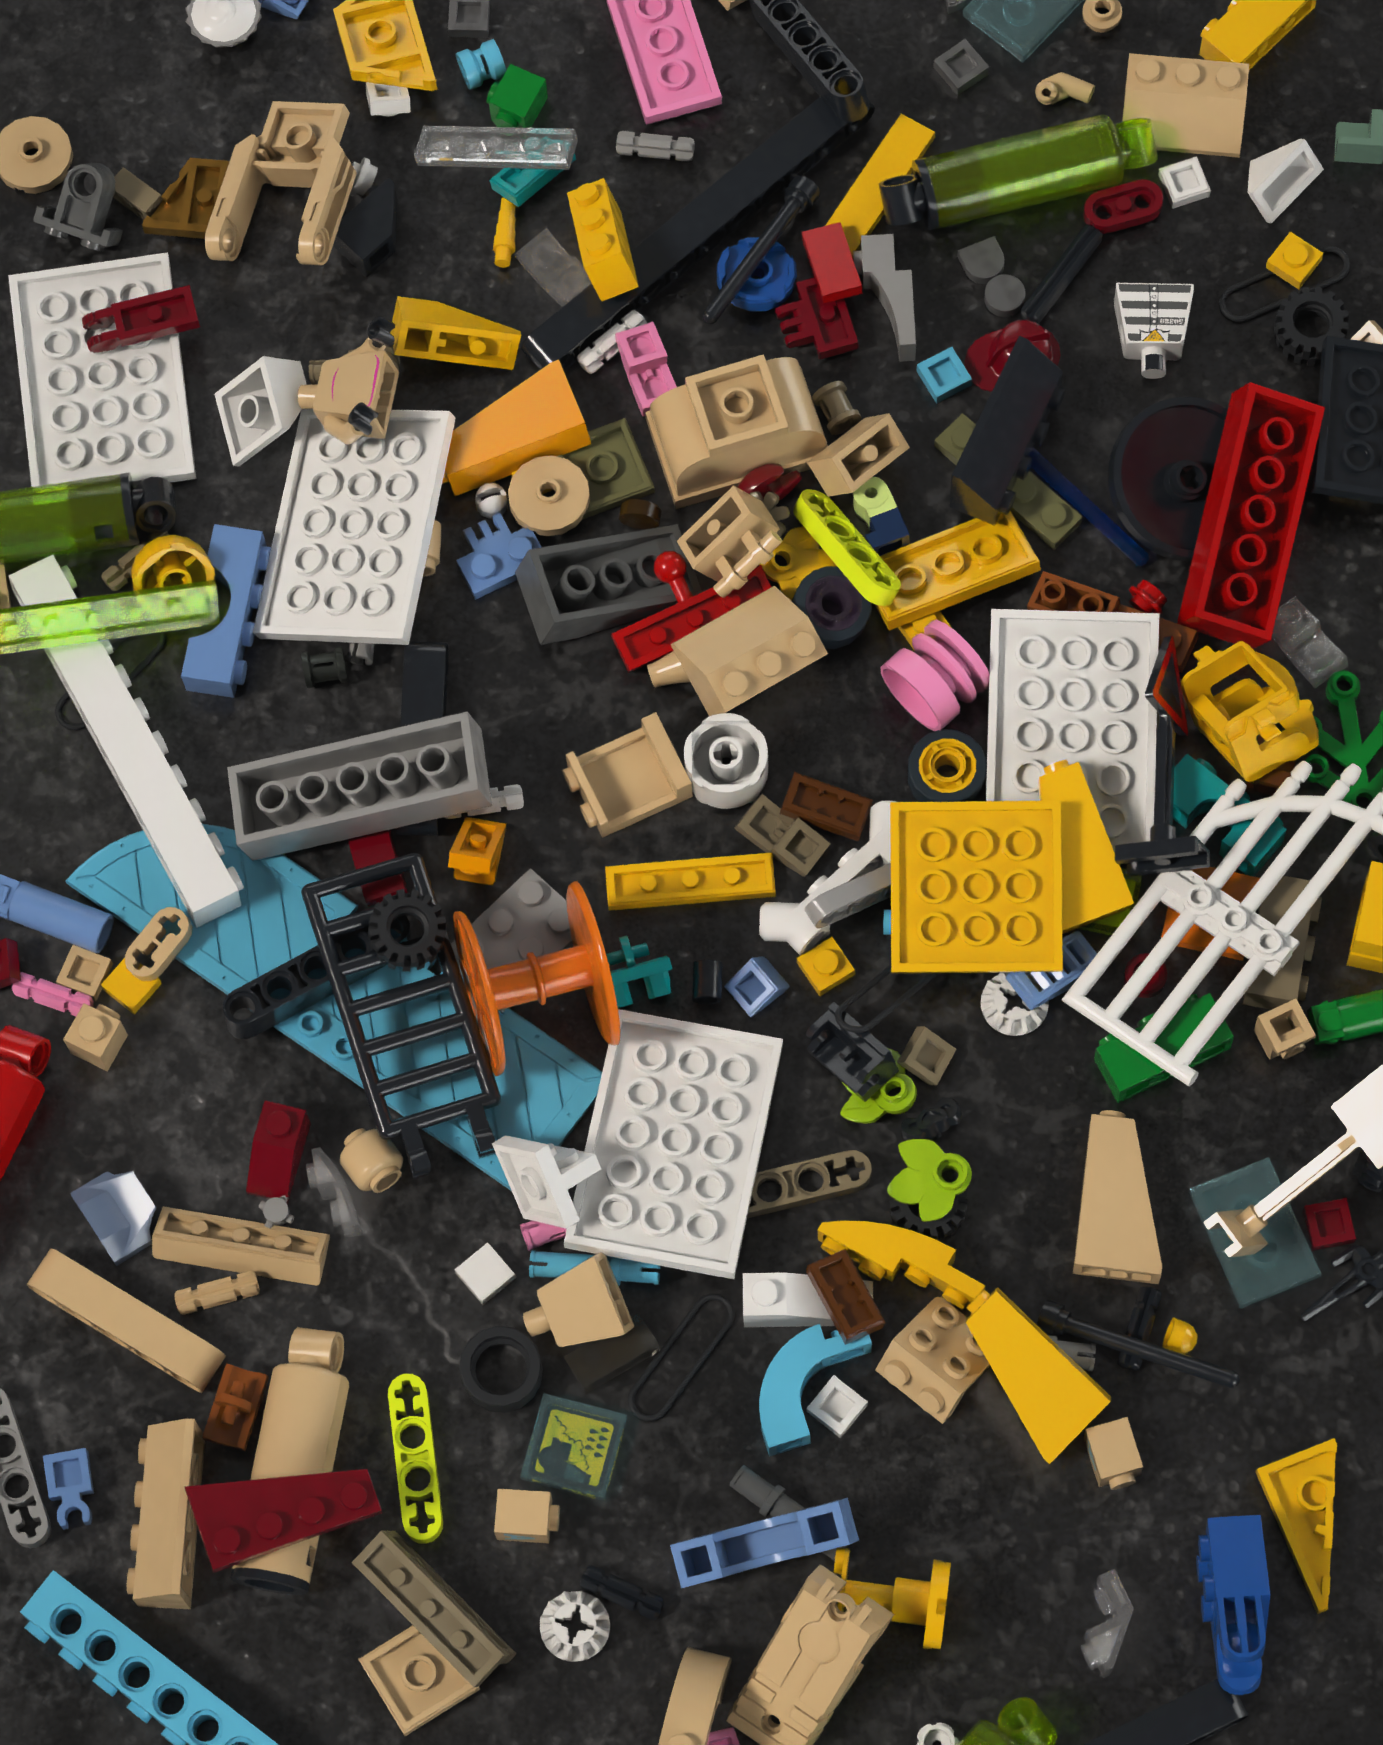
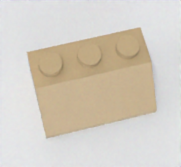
(1190, 102)
(748, 650)

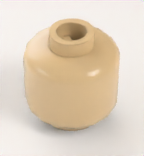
(371, 1160)

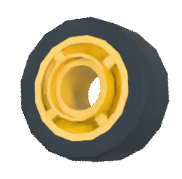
(951, 749)

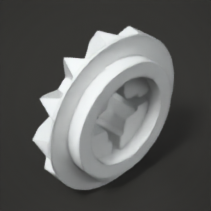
(1015, 1021)
(587, 1642)

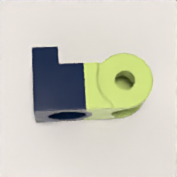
(878, 509)

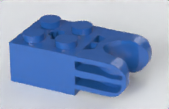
(1235, 1598)

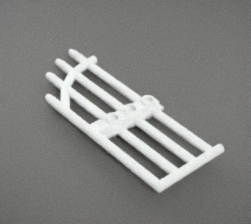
(1223, 916)

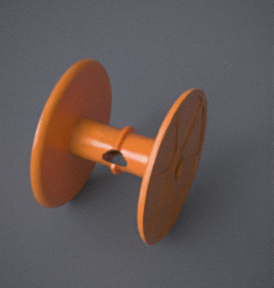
(539, 977)

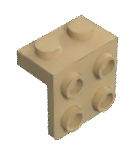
(934, 1359)

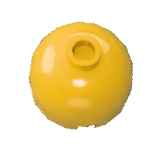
(170, 562)

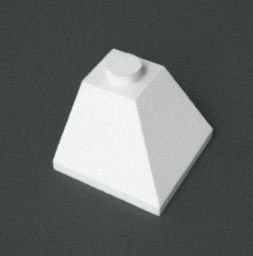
(259, 405)

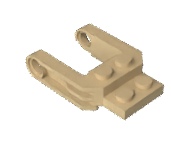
(293, 151)

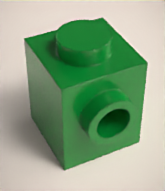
(517, 98)

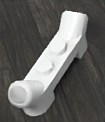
(789, 920)

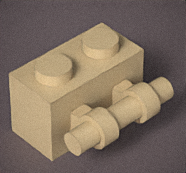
(731, 540)

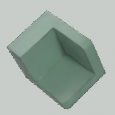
(1360, 140)

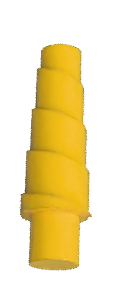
(504, 239)

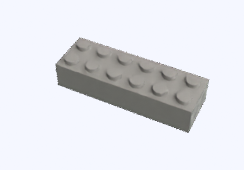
(359, 786)

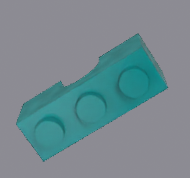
(1196, 793)

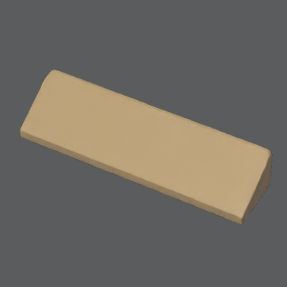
(240, 1246)

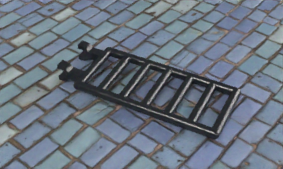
(363, 1049)

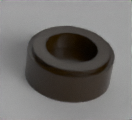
(640, 514)

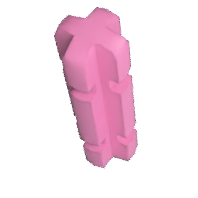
(50, 994)

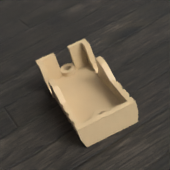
(808, 1663)

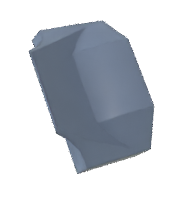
(118, 1213)

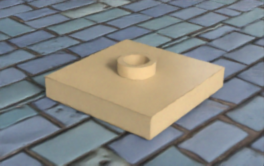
(414, 1679)

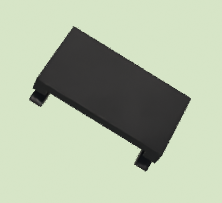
(852, 1057)

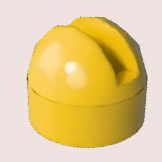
(1180, 1336)

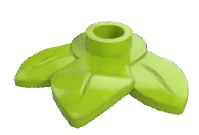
(881, 1103)
(923, 1180)

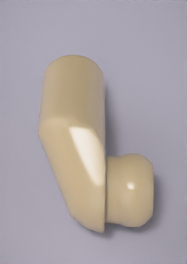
(1063, 86)

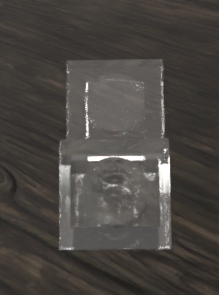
(1106, 1639)

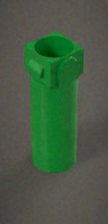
(1347, 1017)

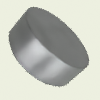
(1004, 295)

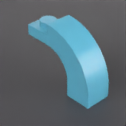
(786, 1377)

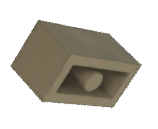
(135, 194)

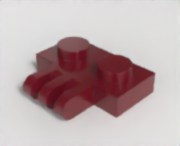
(820, 323)

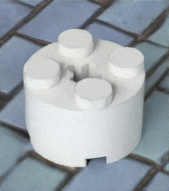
(730, 784)

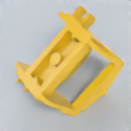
(1246, 710)

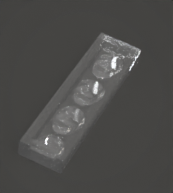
(496, 147)

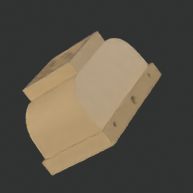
(732, 424)

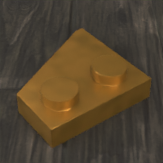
(189, 200)

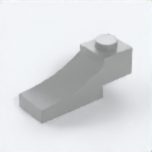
(891, 287)

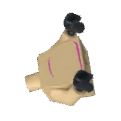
(356, 389)

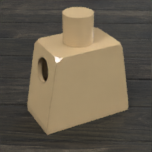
(581, 1305)

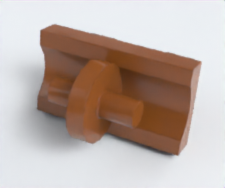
(235, 1407)

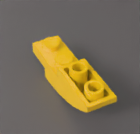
(887, 1248)

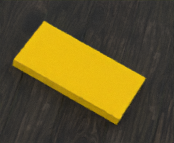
(956, 567)

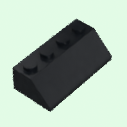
(1006, 434)

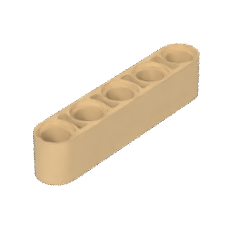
(126, 1320)

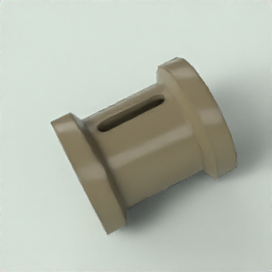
(836, 407)

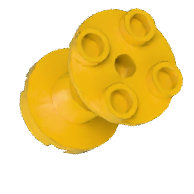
(909, 1599)

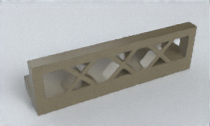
(433, 1607)

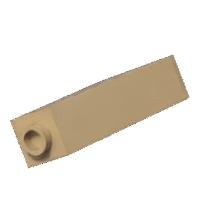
(1115, 1210)

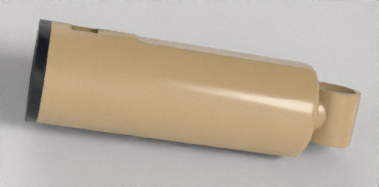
(298, 1439)

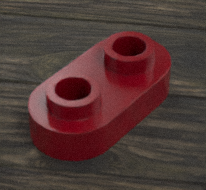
(1121, 205)

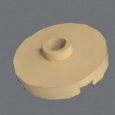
(37, 171)
(549, 514)

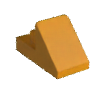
(477, 851)

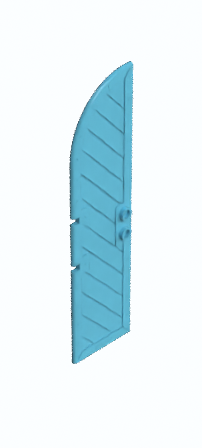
(543, 1081)

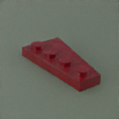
(269, 1514)

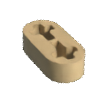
(151, 937)

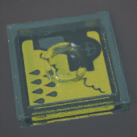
(574, 1447)

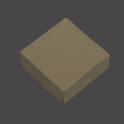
(926, 1055)

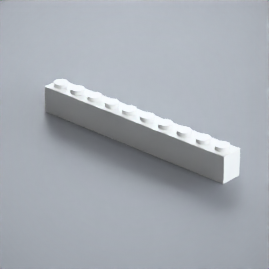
(136, 756)

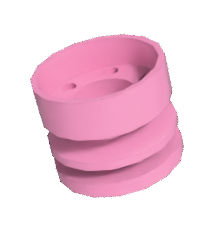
(935, 675)

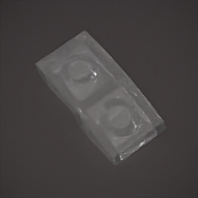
(553, 267)
(1305, 644)
(330, 1184)

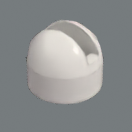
(493, 504)

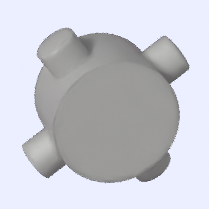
(276, 1211)

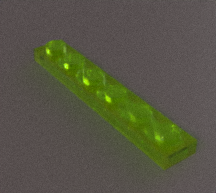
(108, 616)

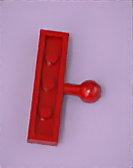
(652, 636)

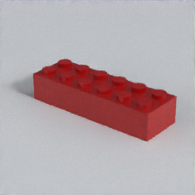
(1251, 515)

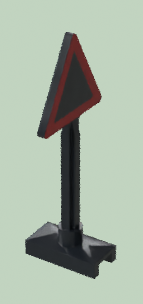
(1164, 850)

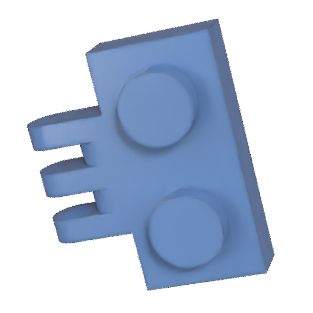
(494, 556)

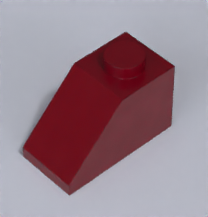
(277, 1150)

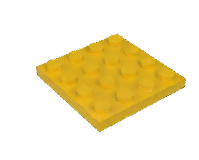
(976, 887)

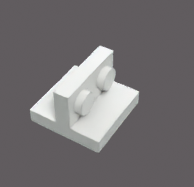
(541, 1177)

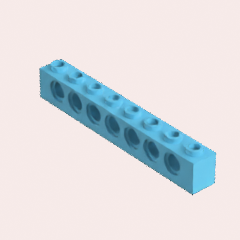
(59, 1599)

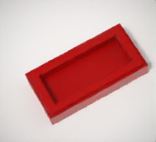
(831, 262)

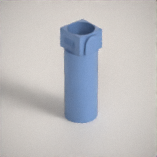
(54, 914)

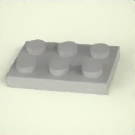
(521, 922)

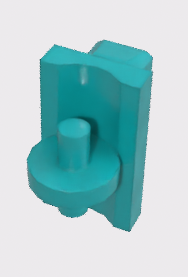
(652, 971)

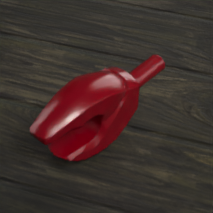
(768, 479)

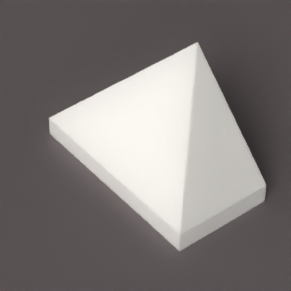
(1281, 177)

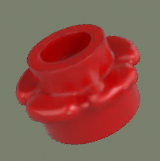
(1147, 598)

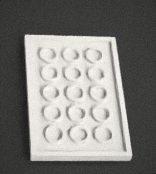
(103, 408)
(354, 532)
(1075, 693)
(675, 1144)

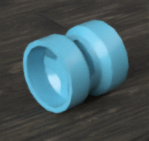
(473, 68)

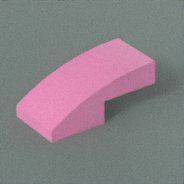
(645, 364)

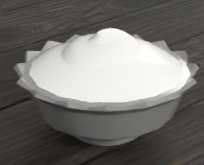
(223, 21)

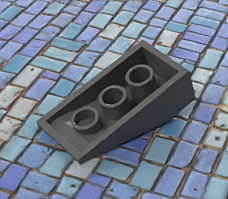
(598, 582)

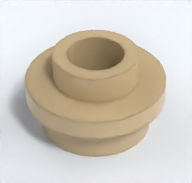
(1102, 22)

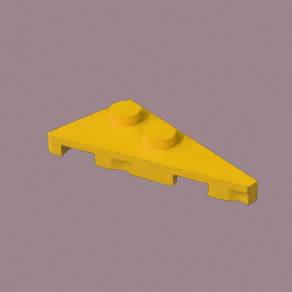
(1302, 1501)

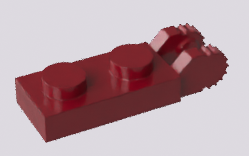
(142, 319)

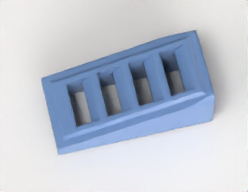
(1076, 957)

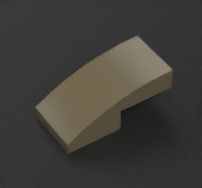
(788, 839)

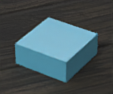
(944, 375)

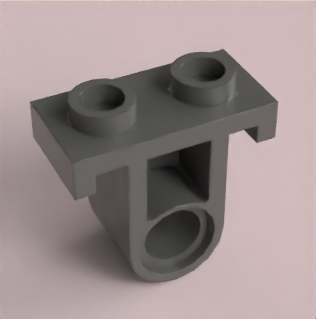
(82, 212)

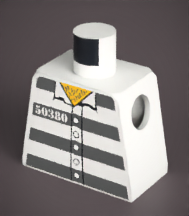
(1152, 323)

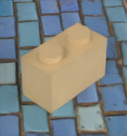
(858, 455)

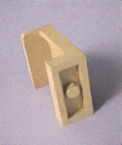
(628, 778)

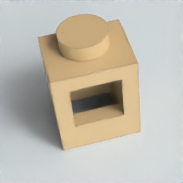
(1284, 1030)

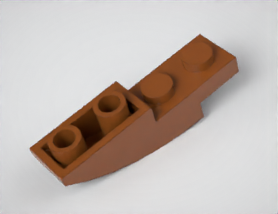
(1061, 594)

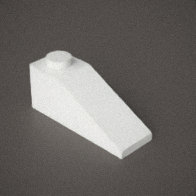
(784, 1301)

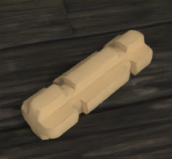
(217, 1292)

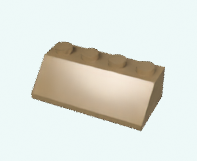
(167, 1525)

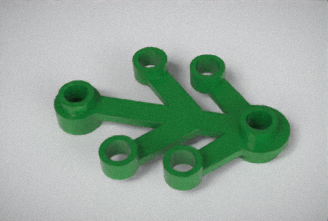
(1353, 750)

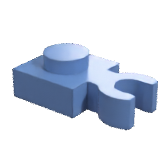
(68, 1480)

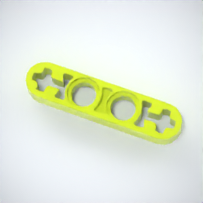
(847, 547)
(419, 1457)

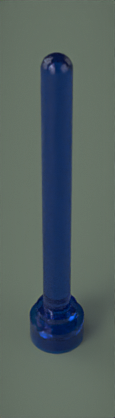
(1088, 509)

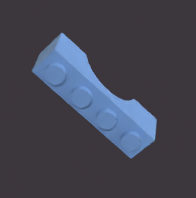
(216, 658)
(764, 1542)

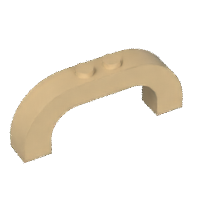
(695, 1698)

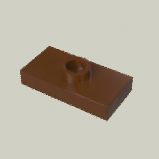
(826, 806)
(845, 1296)

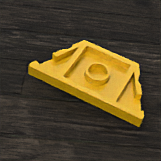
(384, 43)

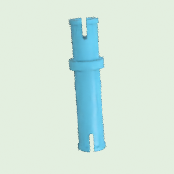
(560, 1263)

